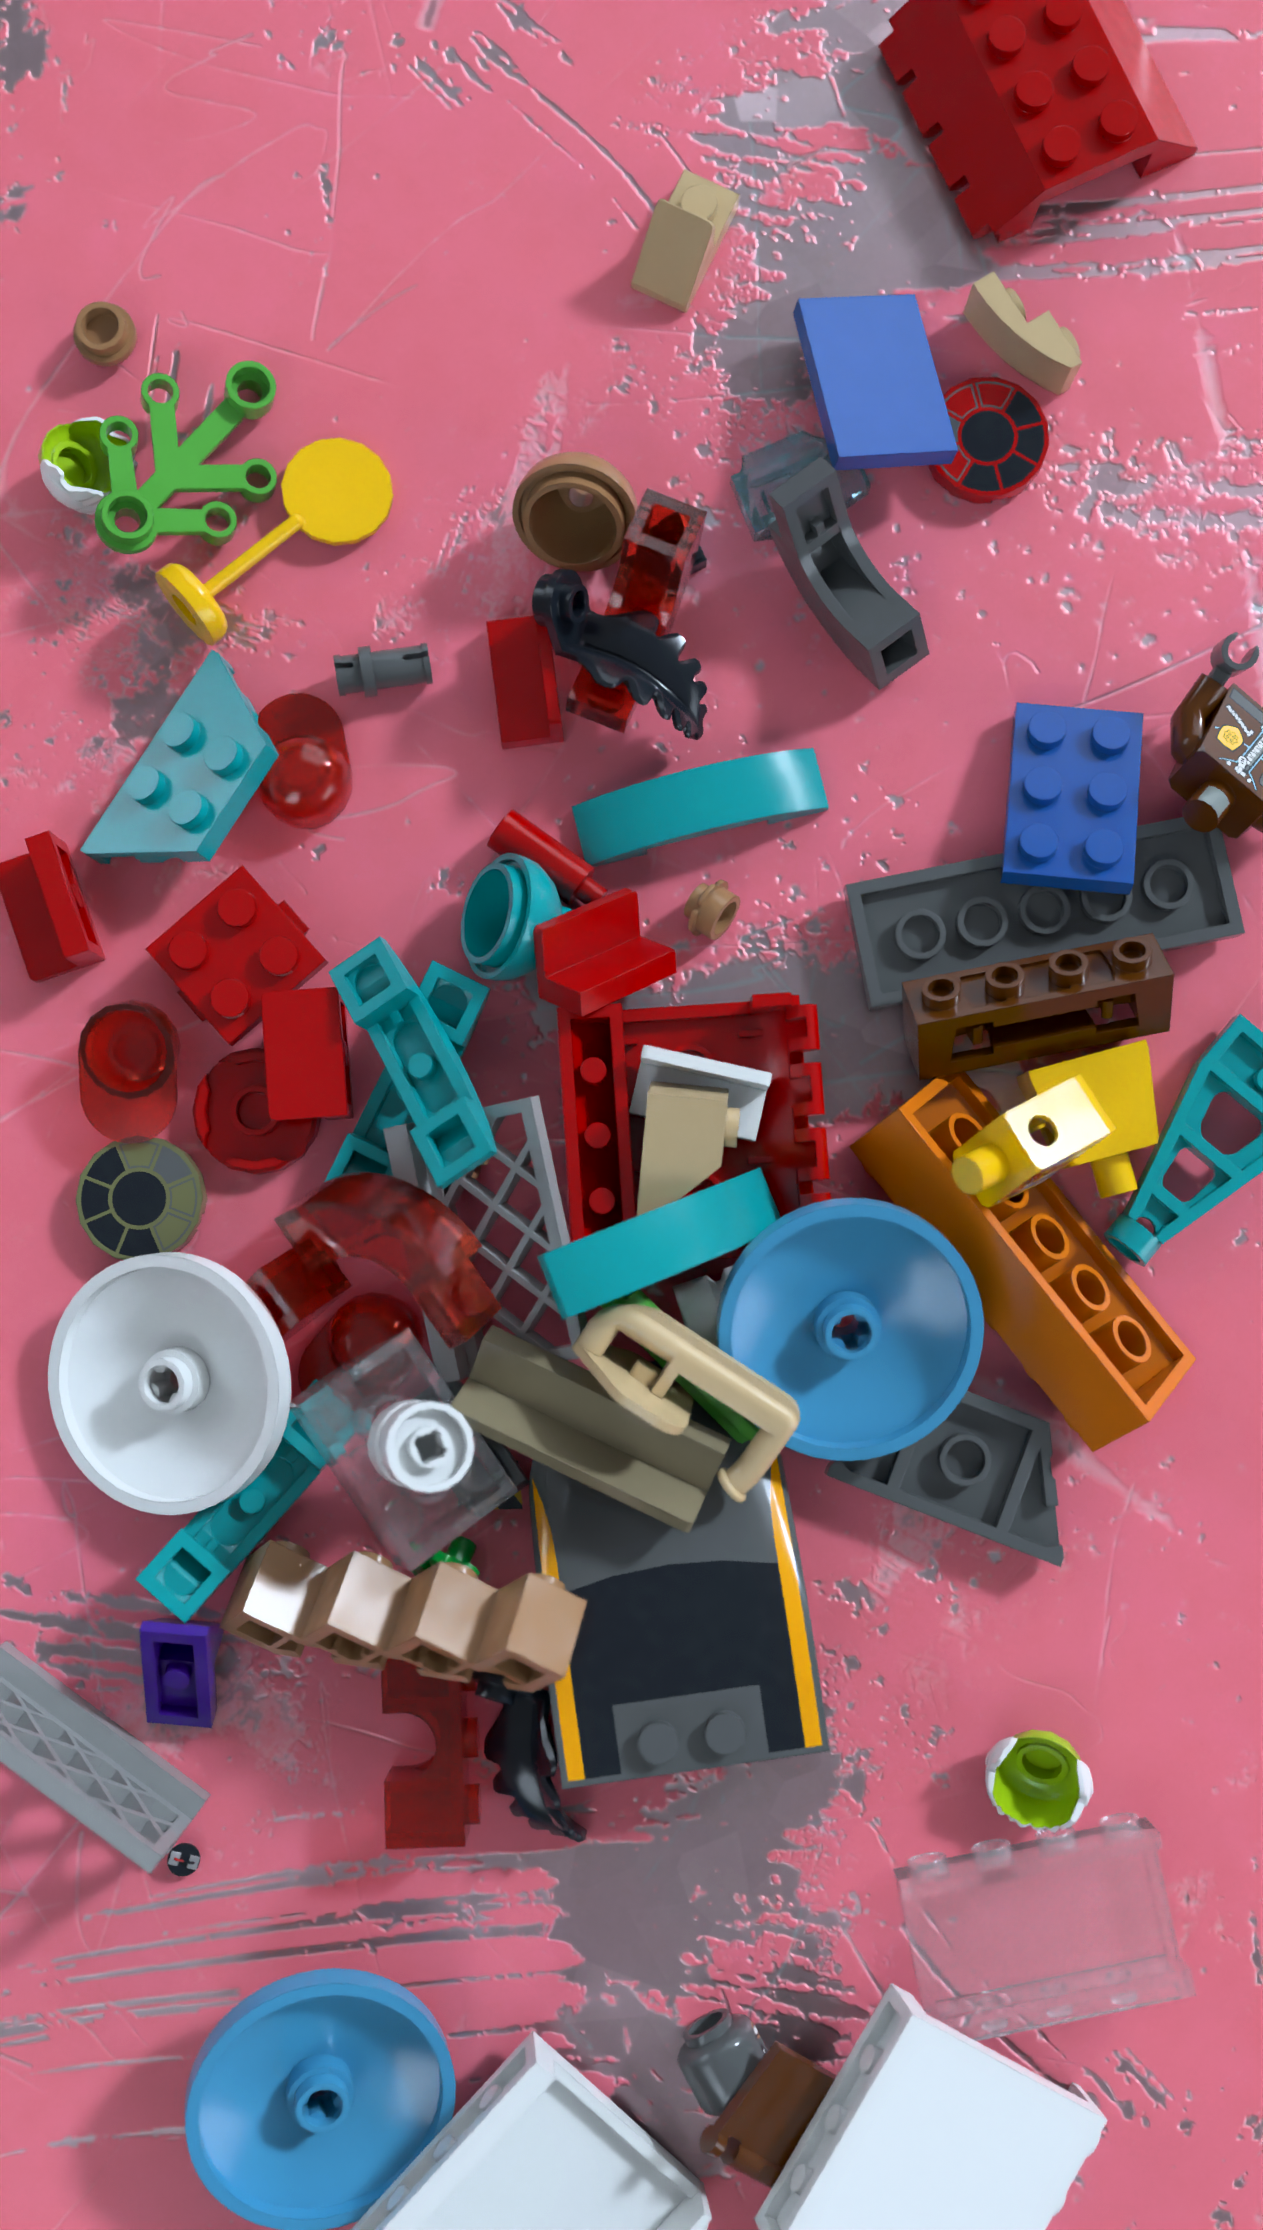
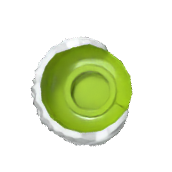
(76, 466)
(1038, 1780)

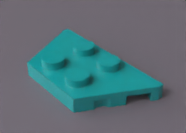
(189, 777)

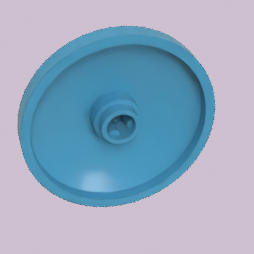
(897, 1361)
(316, 2097)

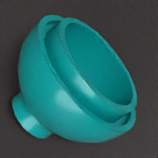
(501, 916)

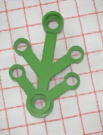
(180, 467)

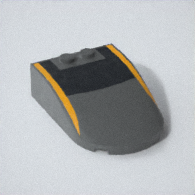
(686, 1639)

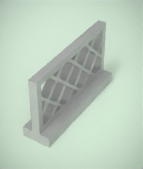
(410, 1166)
(91, 1764)

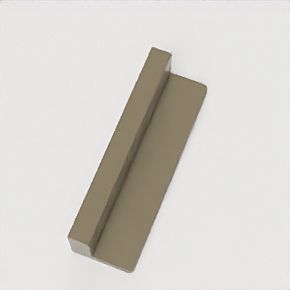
(577, 1428)

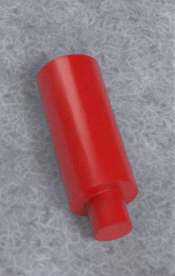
(564, 867)

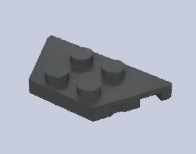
(975, 1471)

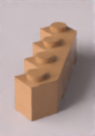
(435, 1620)

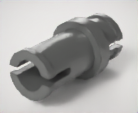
(382, 669)

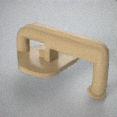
(666, 1405)

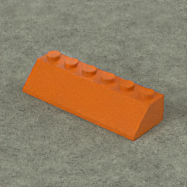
(1037, 1269)

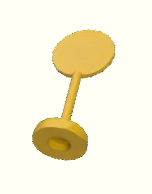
(332, 494)

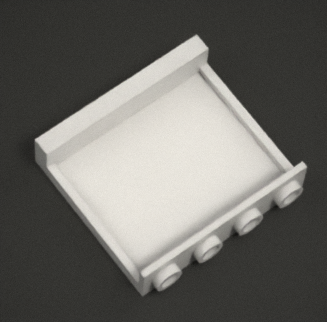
(933, 2136)
(541, 2155)

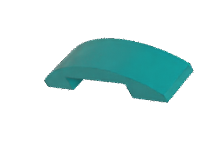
(699, 804)
(458, 1007)
(420, 1060)
(658, 1243)
(226, 1533)

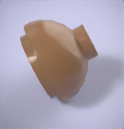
(574, 511)

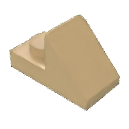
(684, 240)

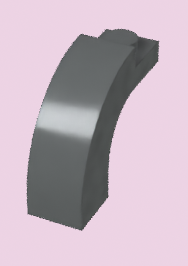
(839, 580)

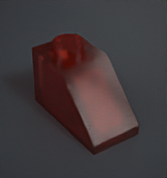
(295, 1293)

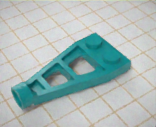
(1228, 1065)

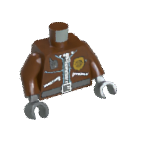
(1219, 749)

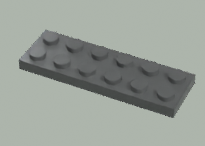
(967, 919)

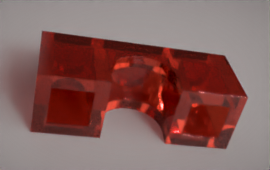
(433, 1799)

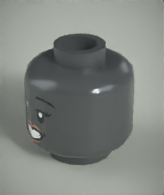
(719, 2057)

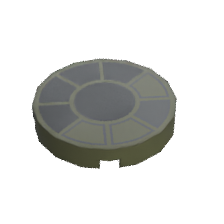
(141, 1198)

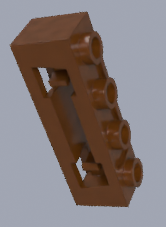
(1037, 1005)

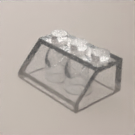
(338, 1422)

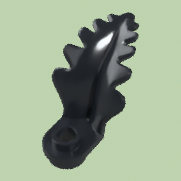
(622, 650)
(526, 1754)

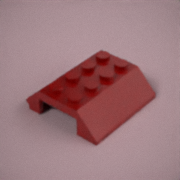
(1031, 100)
(600, 1076)

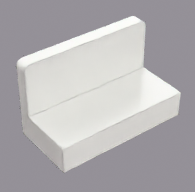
(745, 1085)

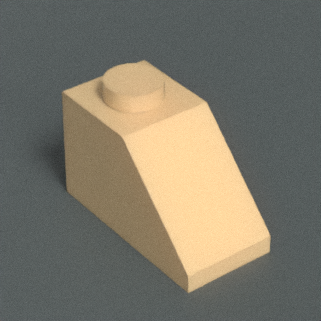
(683, 1140)

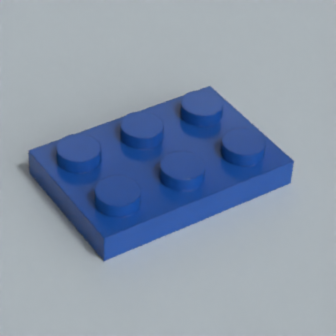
(1072, 798)

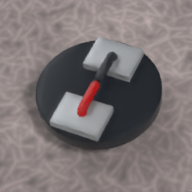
(183, 1859)

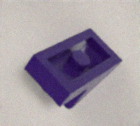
(180, 1670)

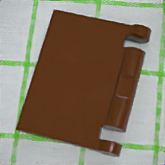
(768, 2114)

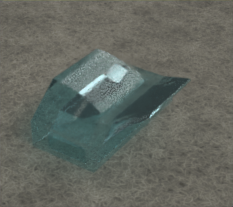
(775, 464)

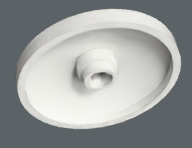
(169, 1383)

